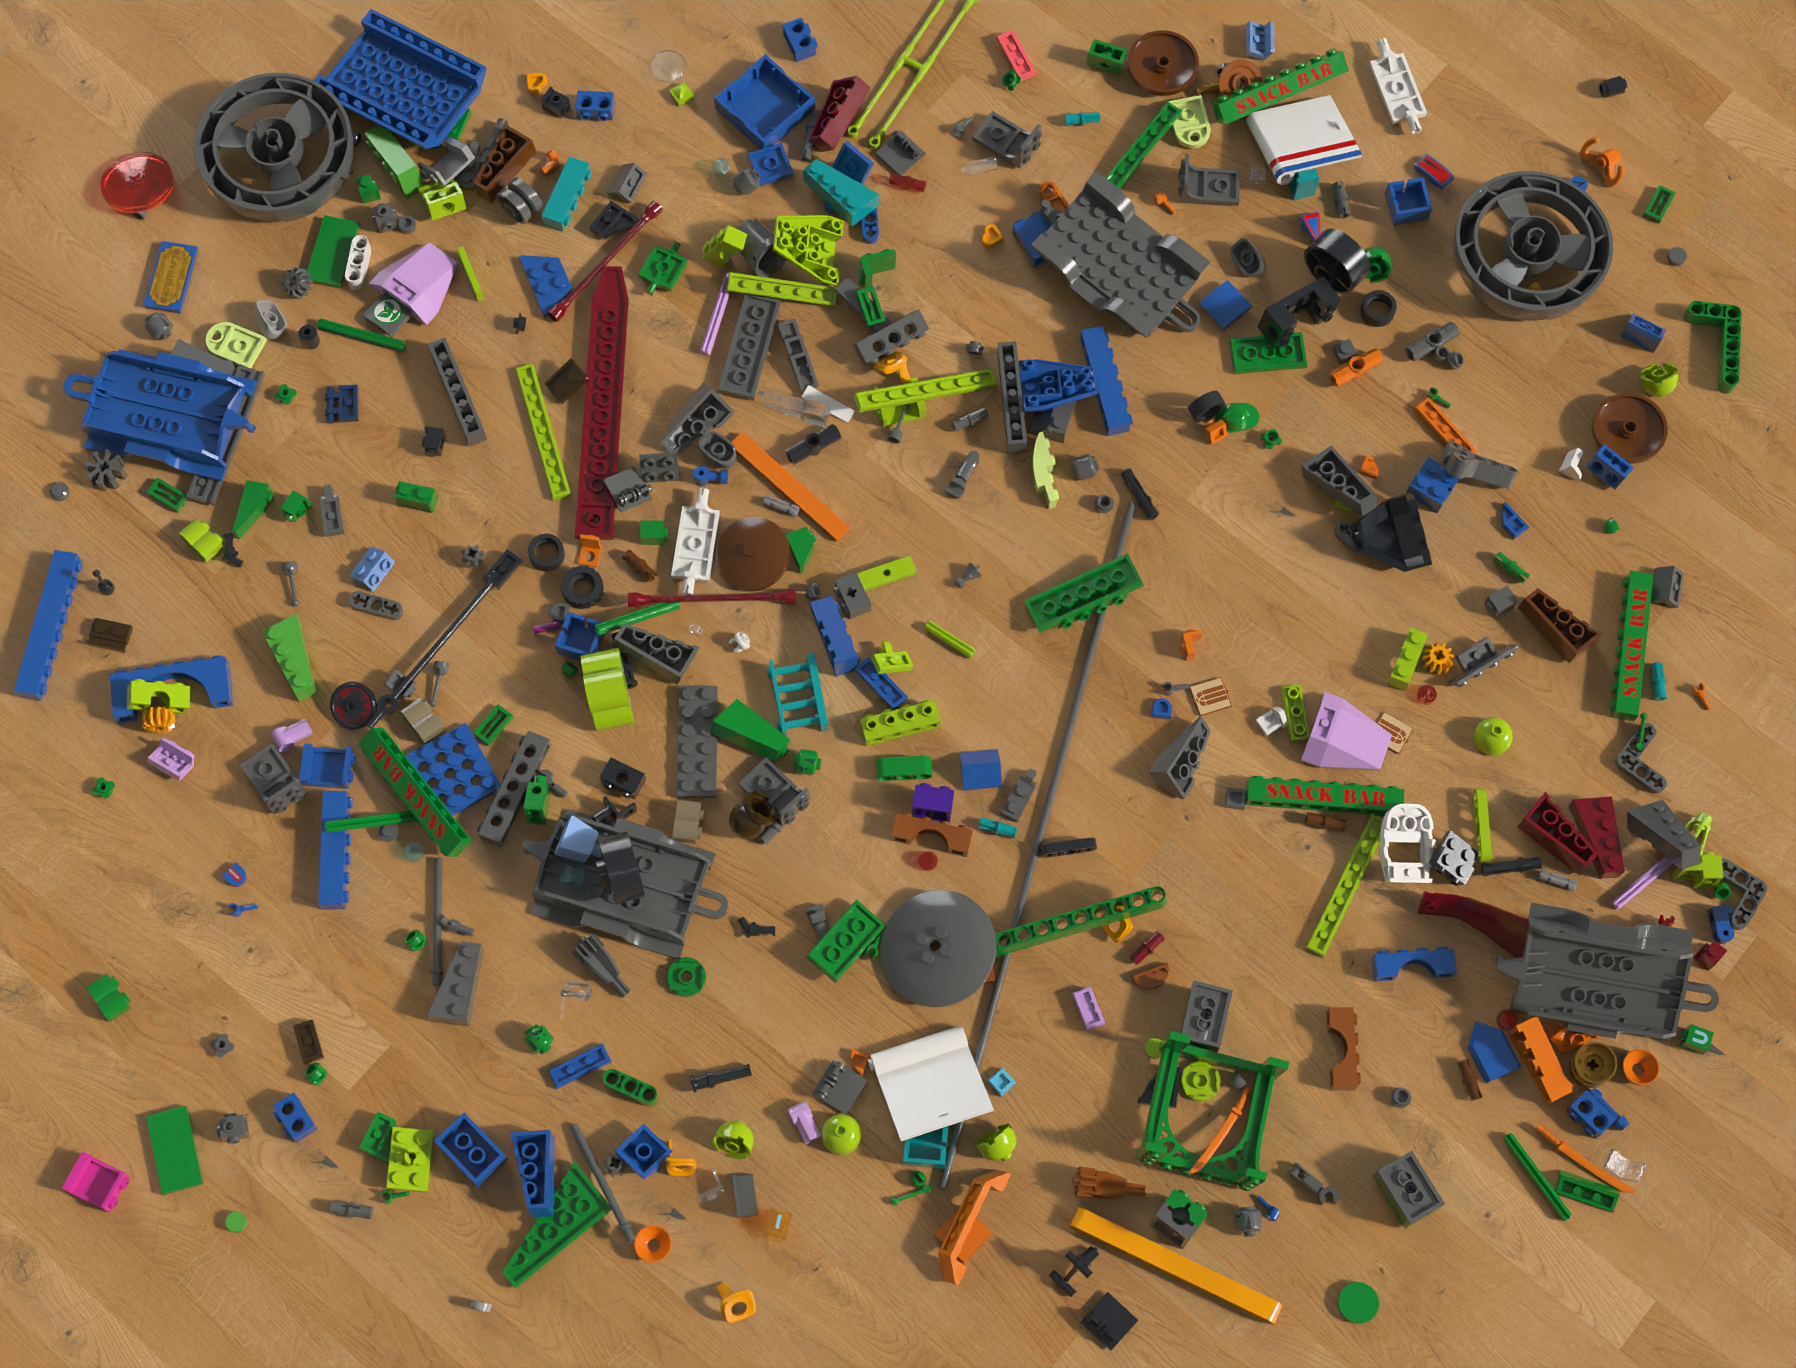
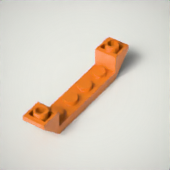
(951, 1268)

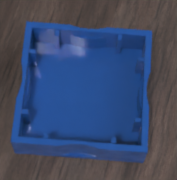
(764, 103)

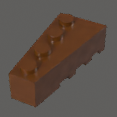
(503, 162)
(1558, 626)

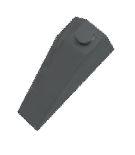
(697, 417)

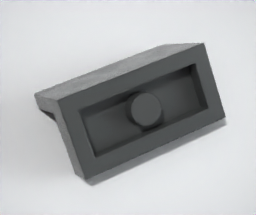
(627, 182)
(1667, 585)
(745, 1195)

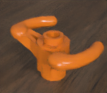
(1605, 161)

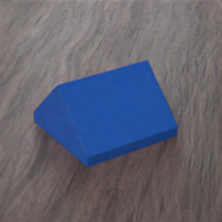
(1643, 333)
(980, 769)
(643, 1152)

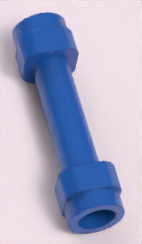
(1621, 1121)

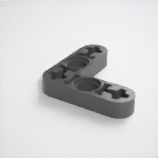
(1632, 756)
(1747, 887)

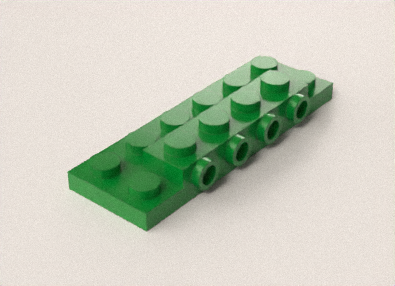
(1084, 594)

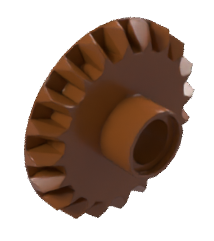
(1235, 70)

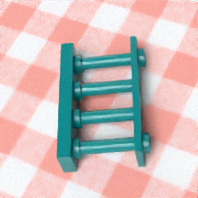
(813, 684)

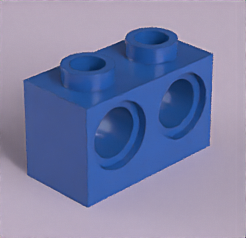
(797, 40)
(595, 101)
(1609, 467)
(1594, 1110)
(298, 1115)

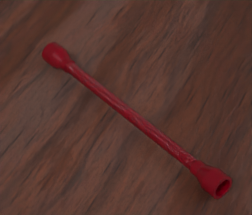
(558, 311)
(785, 596)

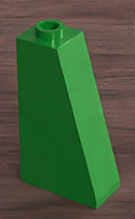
(750, 731)

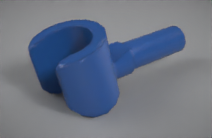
(239, 909)
(1273, 1212)

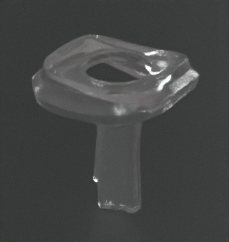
(566, 992)

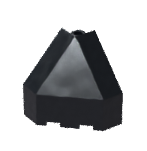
(1393, 534)

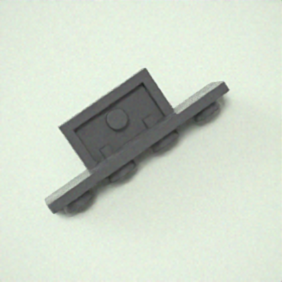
(1478, 658)

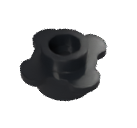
(519, 323)

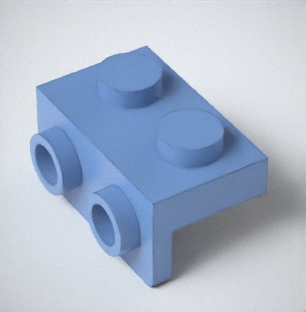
(1260, 40)
(372, 568)

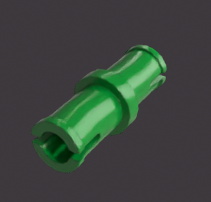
(1511, 567)

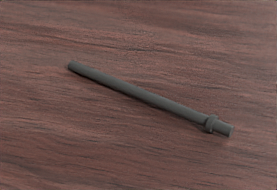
(437, 970)
(624, 1226)

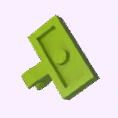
(890, 661)

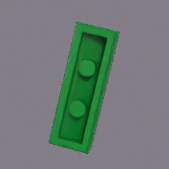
(1586, 1191)

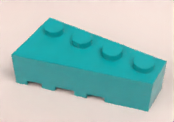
(840, 192)

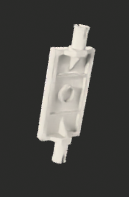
(1397, 87)
(695, 543)

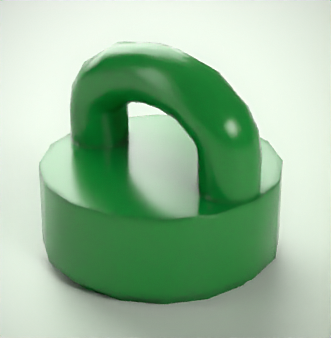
(414, 940)
(315, 1074)

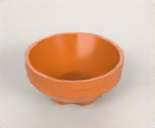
(1647, 1061)
(649, 1233)

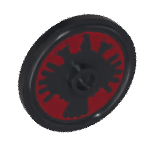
(353, 705)

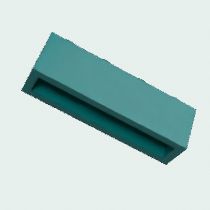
(566, 194)

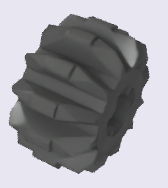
(297, 282)

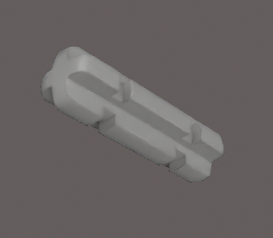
(781, 505)
(1557, 880)

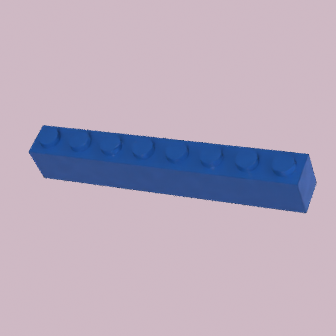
(48, 625)

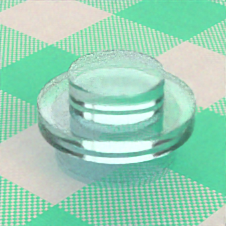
(721, 166)
(413, 852)

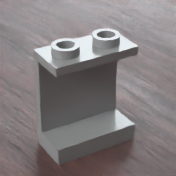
(450, 165)

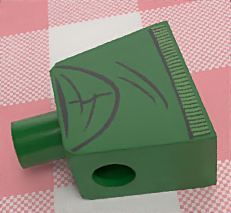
(537, 801)

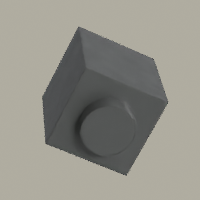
(1500, 602)

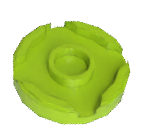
(1200, 1081)

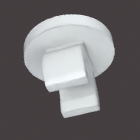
(742, 640)

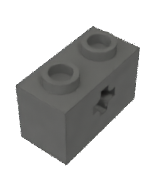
(852, 585)

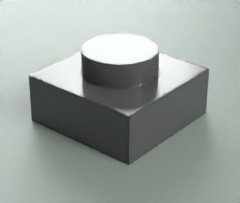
(1344, 351)

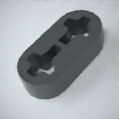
(1345, 538)

